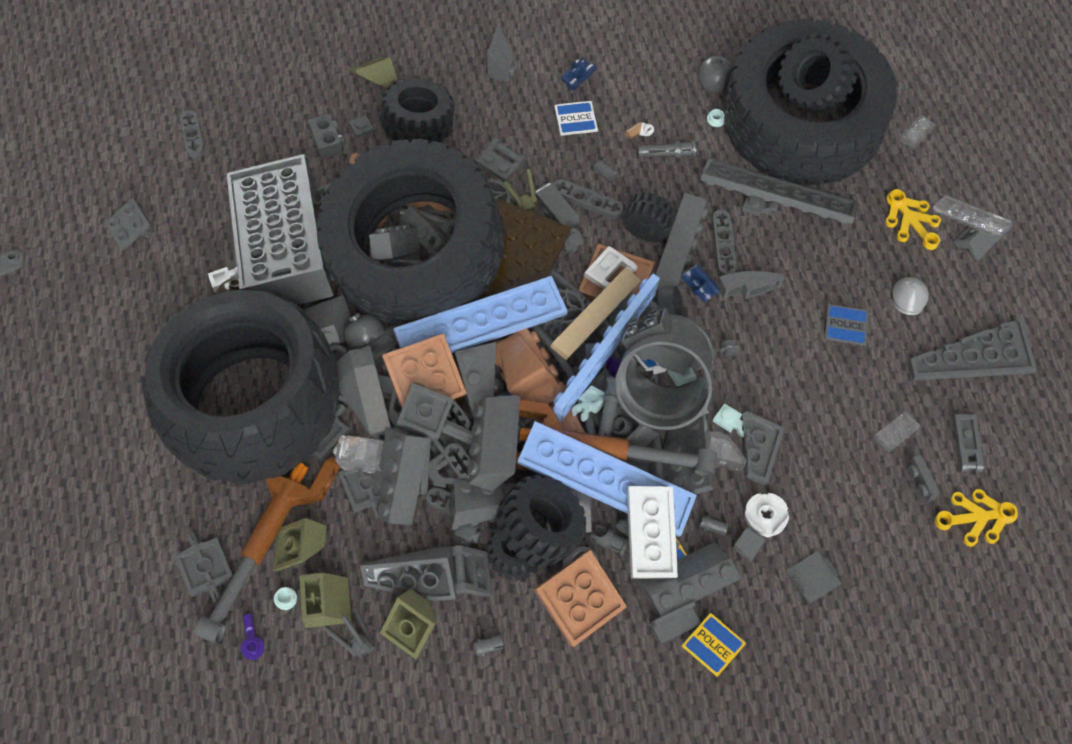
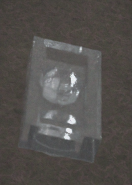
(917, 132)
(897, 432)

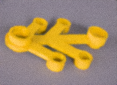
(912, 217)
(979, 516)

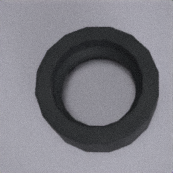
(670, 298)

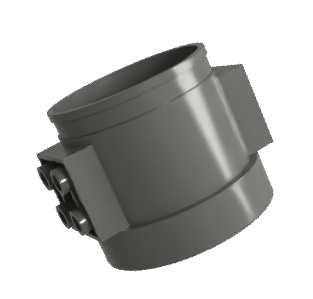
(657, 405)

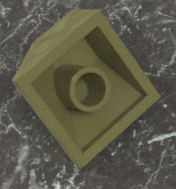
(376, 71)
(298, 543)
(409, 623)

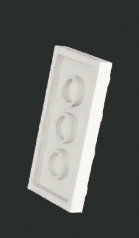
(652, 532)

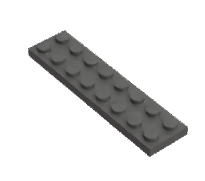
(780, 191)

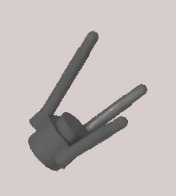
(360, 643)

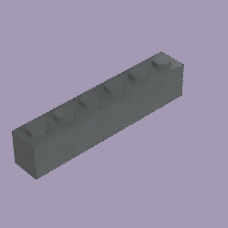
(681, 241)

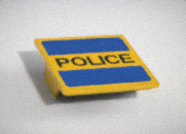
(713, 644)

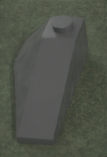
(362, 389)
(624, 425)
(423, 571)

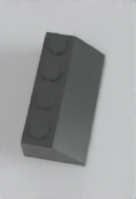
(494, 441)
(698, 576)

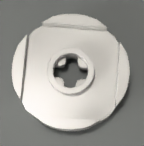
(765, 503)

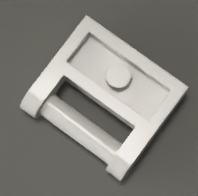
(606, 265)

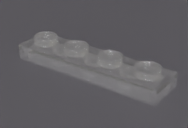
(973, 216)

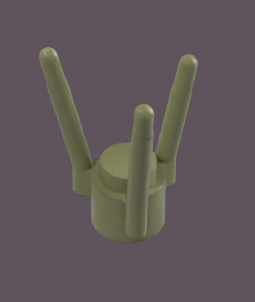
(524, 201)

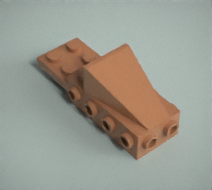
(530, 373)

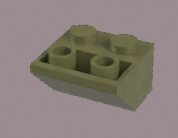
(324, 599)

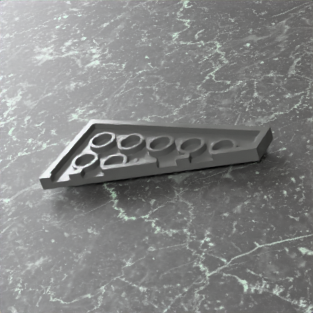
(986, 353)
(688, 440)

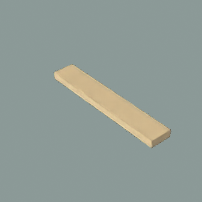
(595, 313)

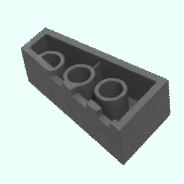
(394, 242)
(401, 474)

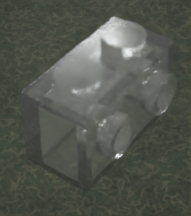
(360, 453)

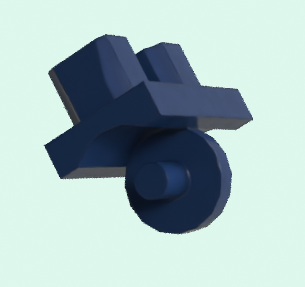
(578, 73)
(700, 283)

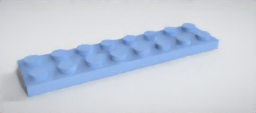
(488, 317)
(601, 352)
(594, 471)

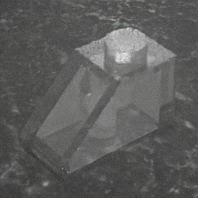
(728, 453)

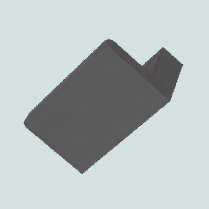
(976, 241)
(675, 623)

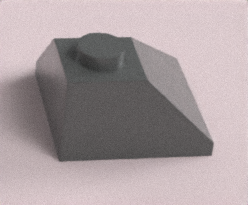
(500, 58)
(331, 318)

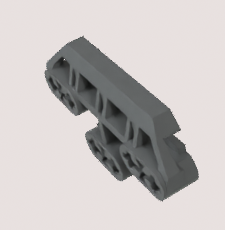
(444, 447)

